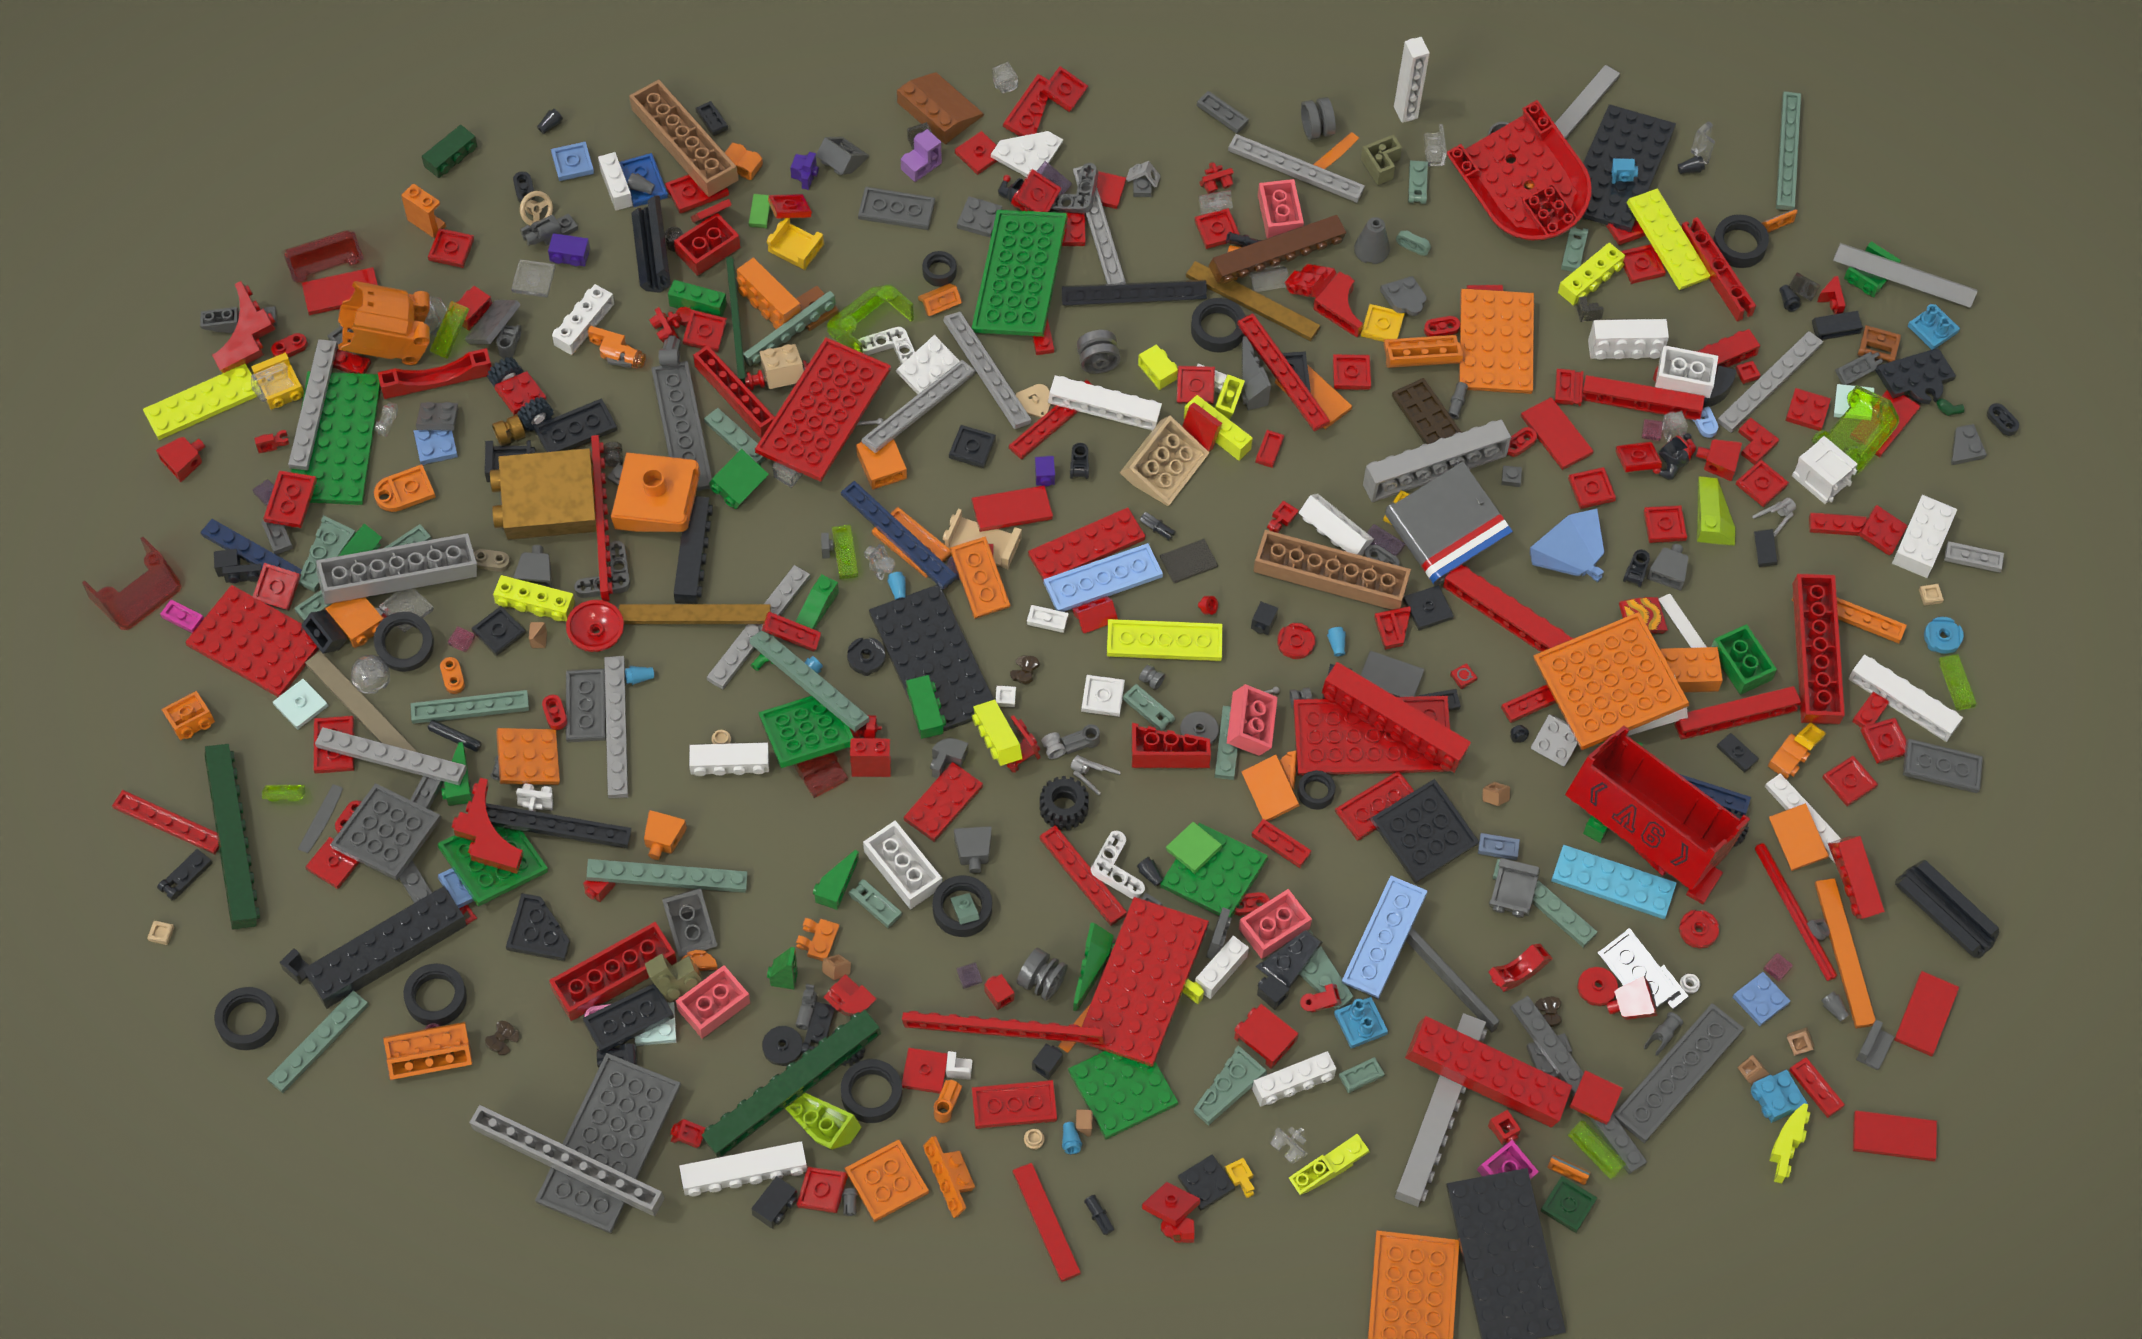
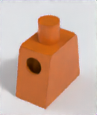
(663, 833)

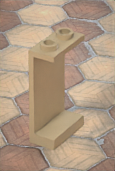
(965, 530)

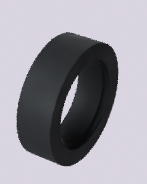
(1747, 224)
(1211, 343)
(397, 619)
(962, 883)
(424, 974)
(253, 1040)
(863, 1068)

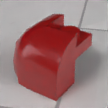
(849, 997)

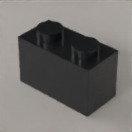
(324, 631)
(775, 1202)

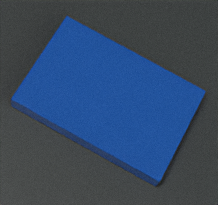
(646, 167)

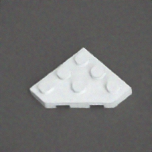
(1027, 151)

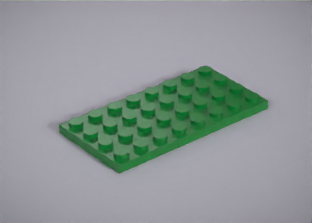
(1019, 273)
(344, 438)

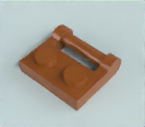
(1879, 339)

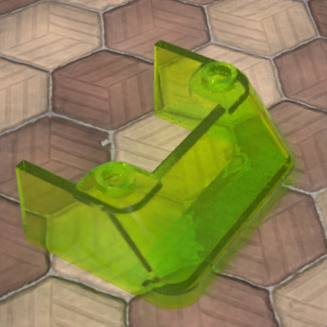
(846, 321)

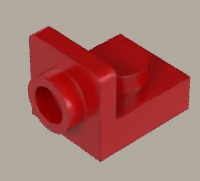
(687, 1133)

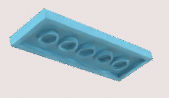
(1613, 882)

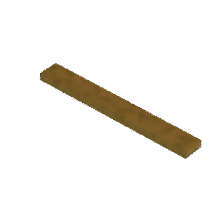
(1256, 302)
(694, 613)

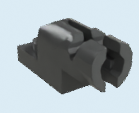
(544, 229)

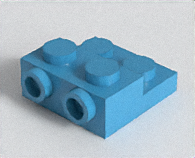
(1777, 1095)

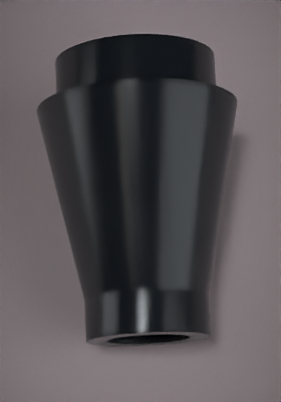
(550, 121)
(1692, 165)
(1790, 299)
(1150, 871)

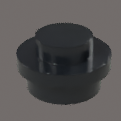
(1519, 733)

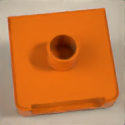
(655, 493)

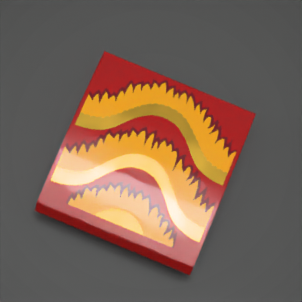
(1650, 611)

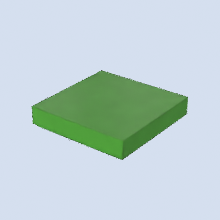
(1193, 847)

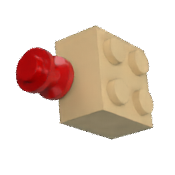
(780, 368)

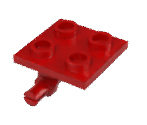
(1028, 745)

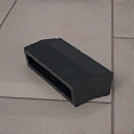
(1837, 325)

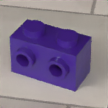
(569, 250)

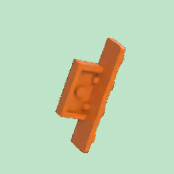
(950, 1174)

